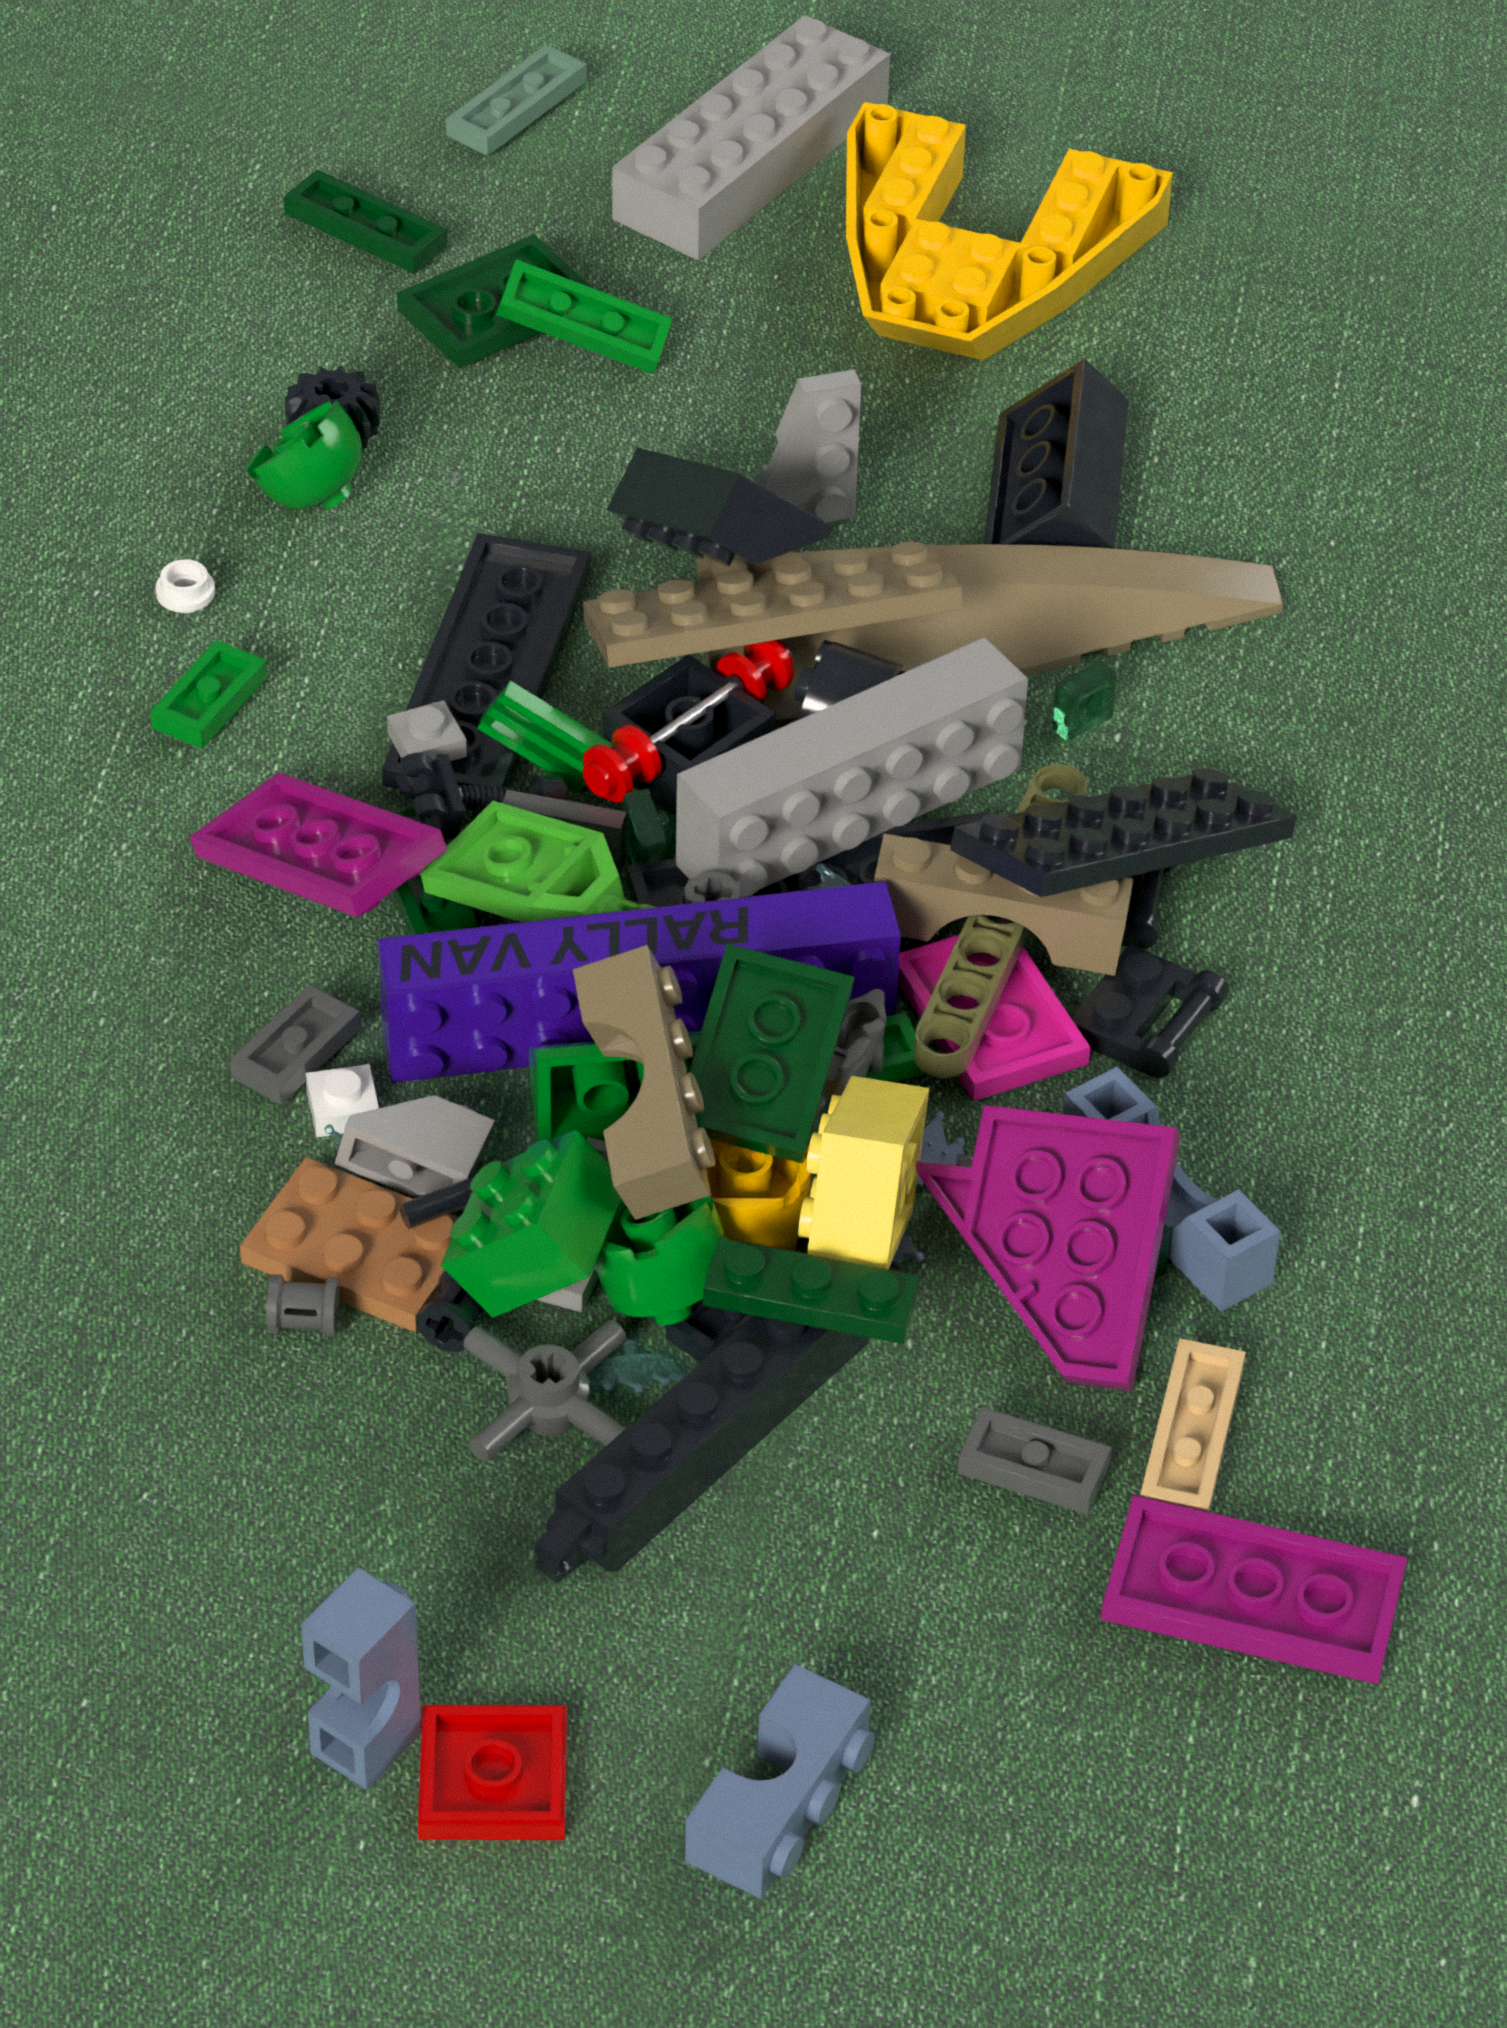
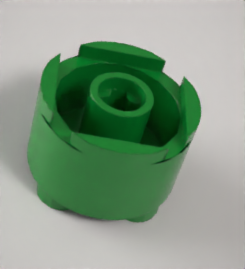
(659, 1260)

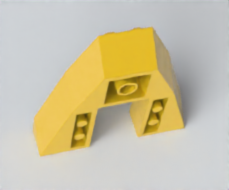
(970, 287)

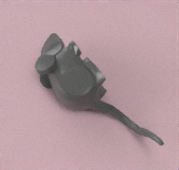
(858, 1044)

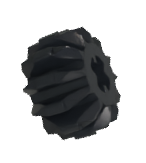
(351, 390)

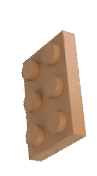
(350, 1230)

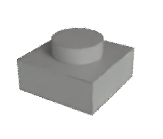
(427, 731)

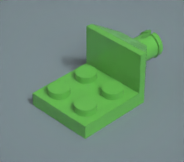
(528, 868)

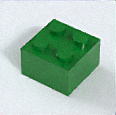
(532, 1224)

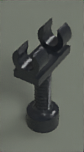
(450, 800)

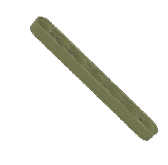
(981, 982)

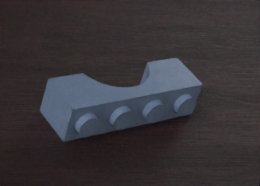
(1215, 1242)

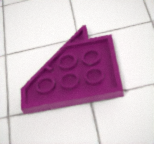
(1067, 1229)

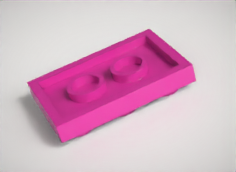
(1026, 1035)

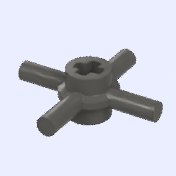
(545, 1388)

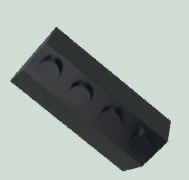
(1059, 464)
(709, 511)

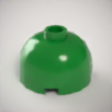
(310, 460)

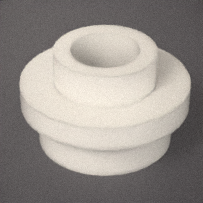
(185, 586)

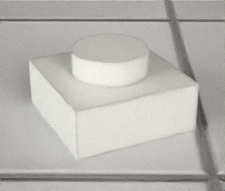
(338, 1094)

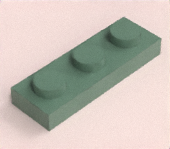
(516, 100)

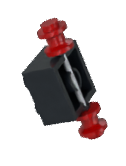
(686, 720)

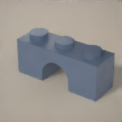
(368, 1653)
(756, 1827)

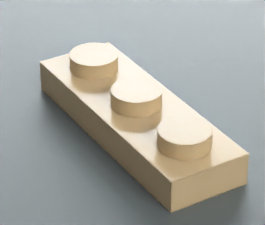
(1193, 1425)

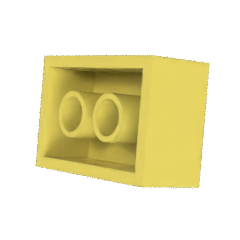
(864, 1172)

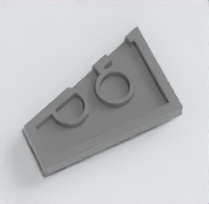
(818, 447)

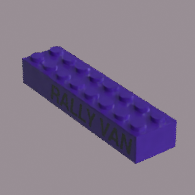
(494, 991)

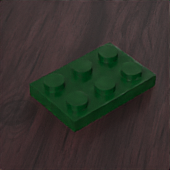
(461, 305)
(768, 1050)

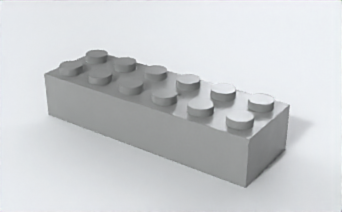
(748, 137)
(853, 769)

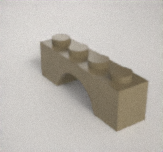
(938, 886)
(656, 1146)

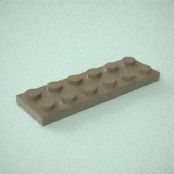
(771, 604)

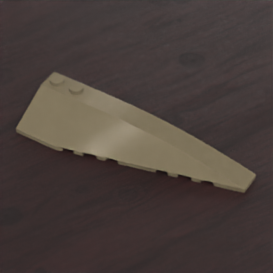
(1038, 606)

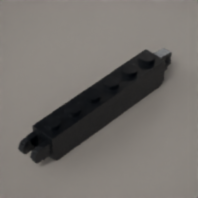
(688, 1441)

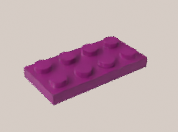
(318, 844)
(1254, 1589)

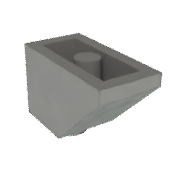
(415, 1144)

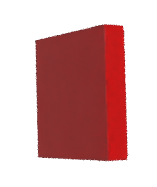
(492, 1772)

